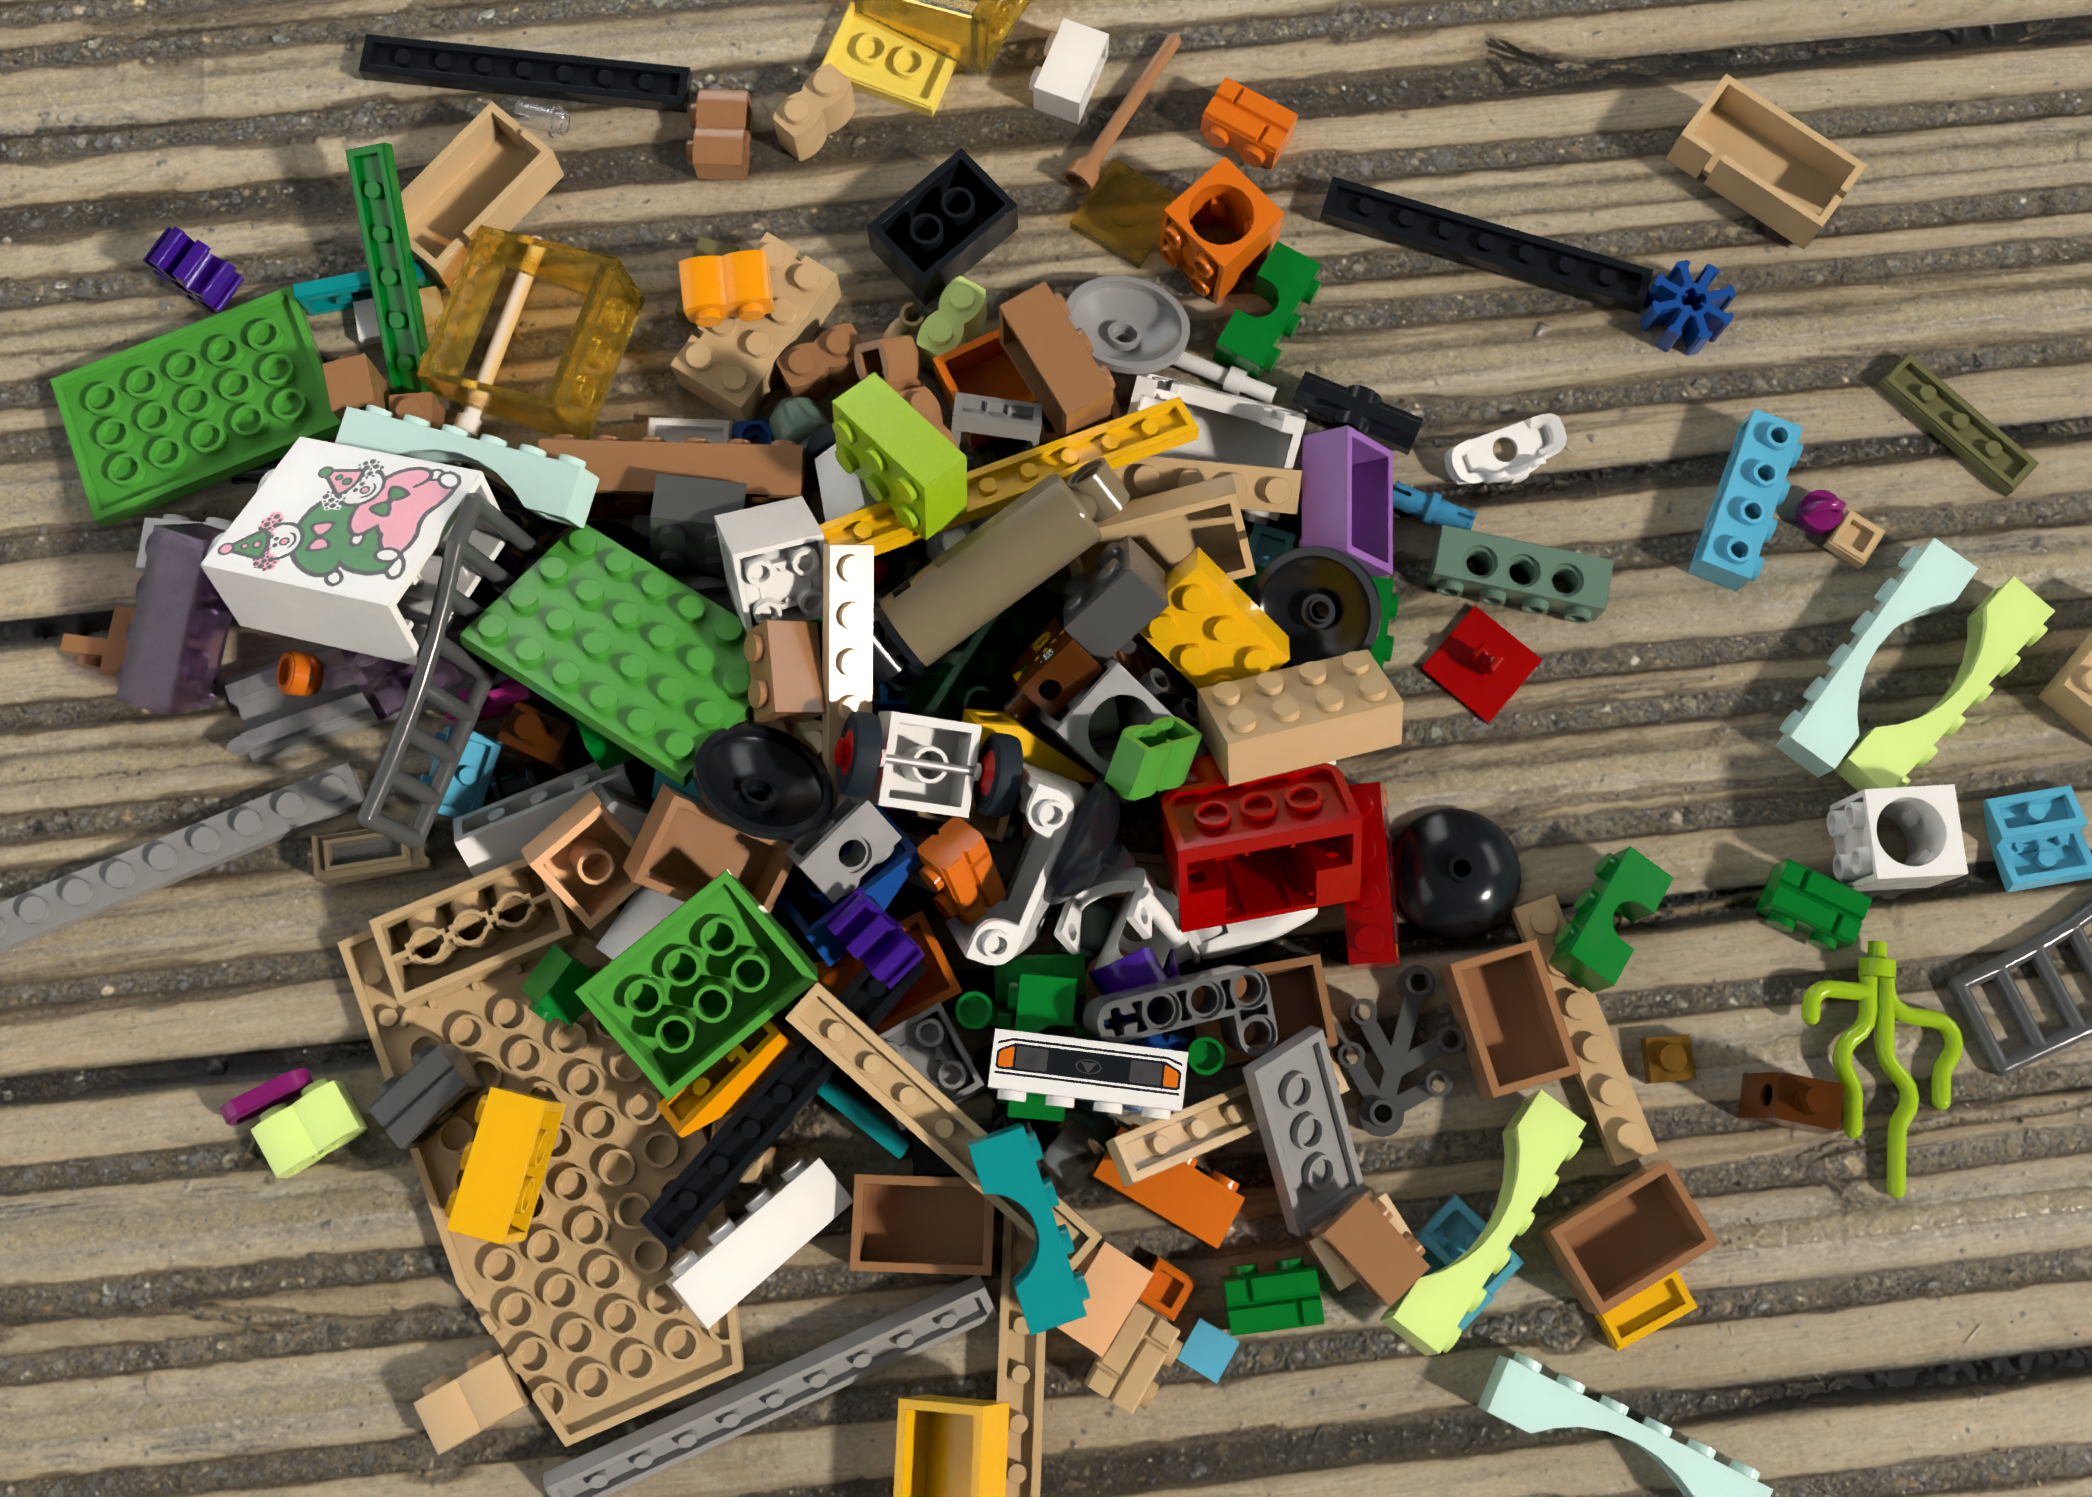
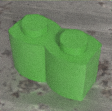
(1152, 757)

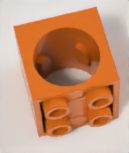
(1225, 199)

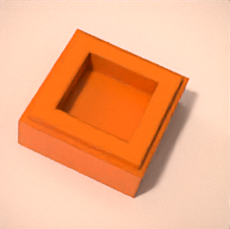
(1167, 1289)

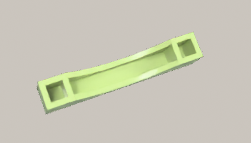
(1995, 634)
(1534, 1147)

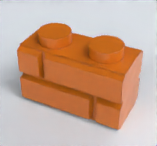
(1247, 124)
(960, 872)

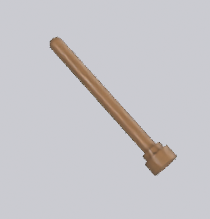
(1083, 171)

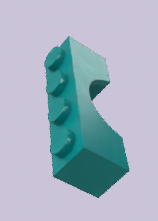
(1046, 1285)

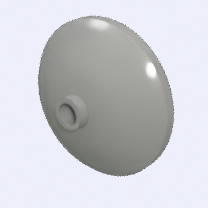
(1130, 323)

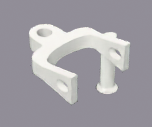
(1141, 912)

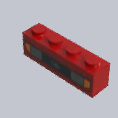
(1373, 919)

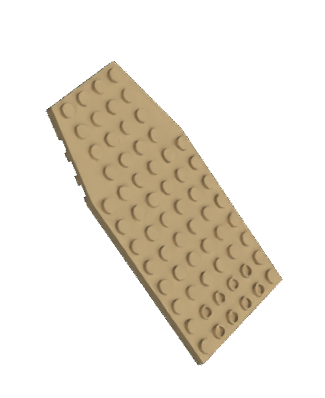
(587, 1289)

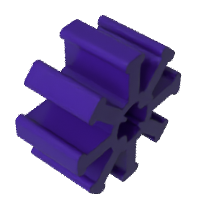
(193, 269)
(874, 937)

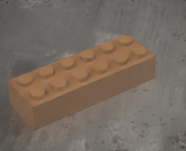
(630, 469)

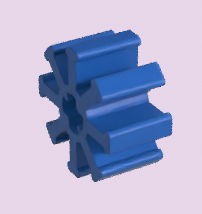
(1687, 308)

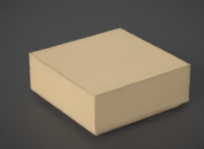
(1854, 539)

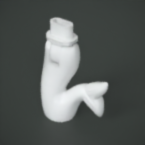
(1239, 936)

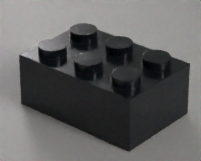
(943, 226)

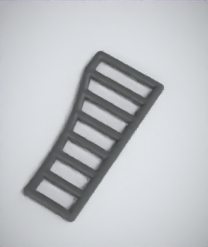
(422, 689)
(1998, 970)

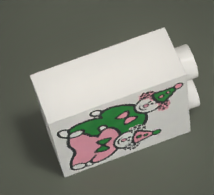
(347, 548)

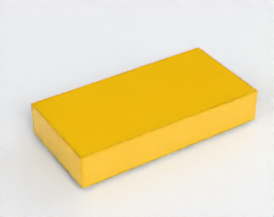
(1647, 1311)

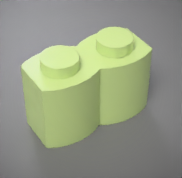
(957, 321)
(309, 1128)

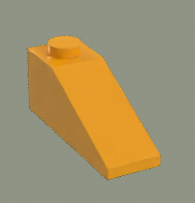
(728, 1080)

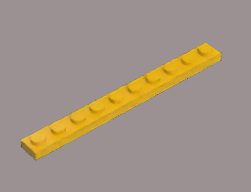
(1005, 480)

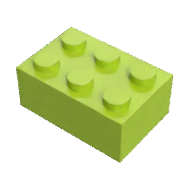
(900, 456)

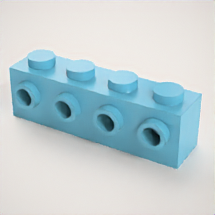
(1747, 500)

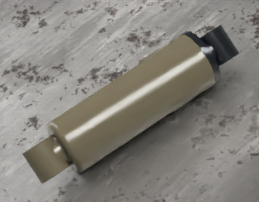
(993, 567)

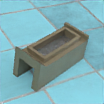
(363, 857)

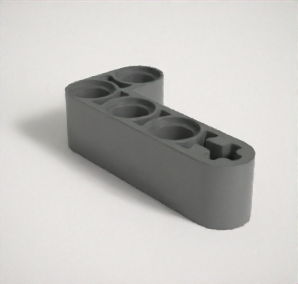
(1177, 1010)

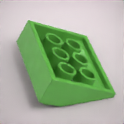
(698, 983)

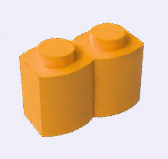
(726, 287)

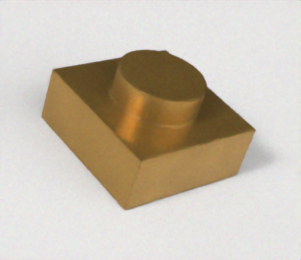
(1668, 1059)

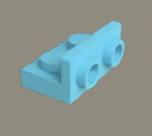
(471, 777)

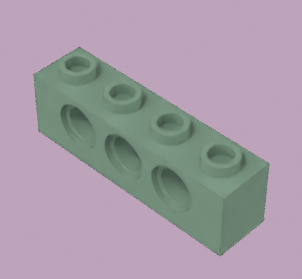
(1584, 574)

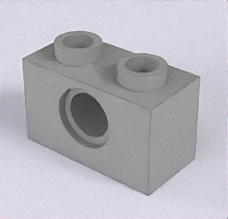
(818, 851)

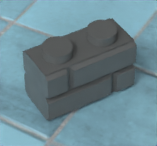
(426, 1095)

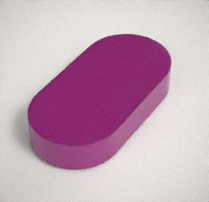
(265, 1096)

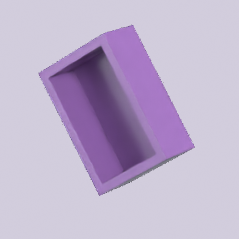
(1348, 497)

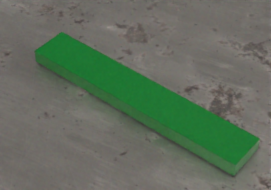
(389, 264)

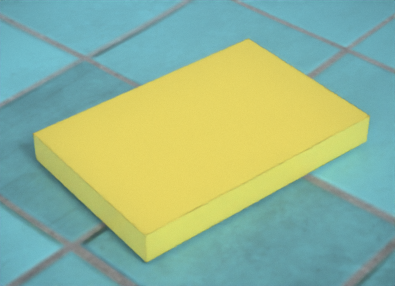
(888, 64)

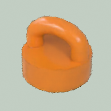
(294, 674)

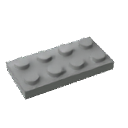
(1304, 1129)

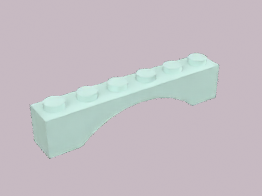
(547, 486)
(1829, 720)
(1537, 1403)

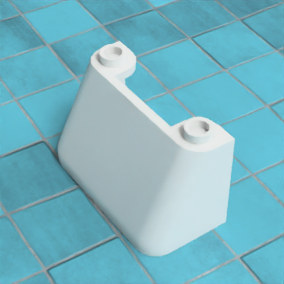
(1229, 427)
(1019, 917)

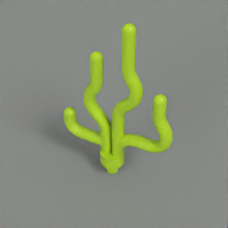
(1879, 1008)

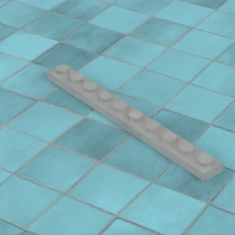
(179, 855)
(773, 1393)

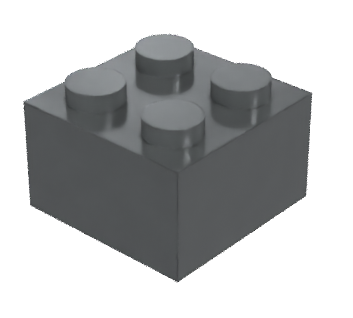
(684, 523)
(1114, 599)

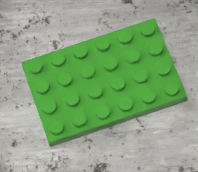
(195, 406)
(620, 649)

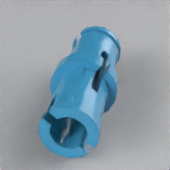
(1431, 507)

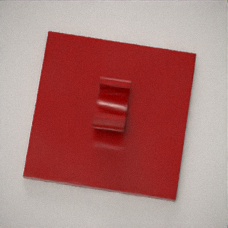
(1481, 664)

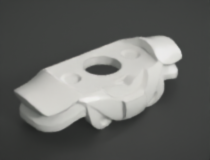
(1534, 443)

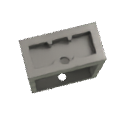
(997, 418)

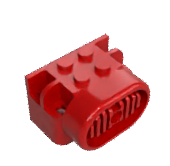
(1260, 844)

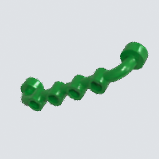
(976, 1012)

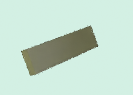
(1957, 424)

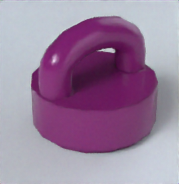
(1819, 512)

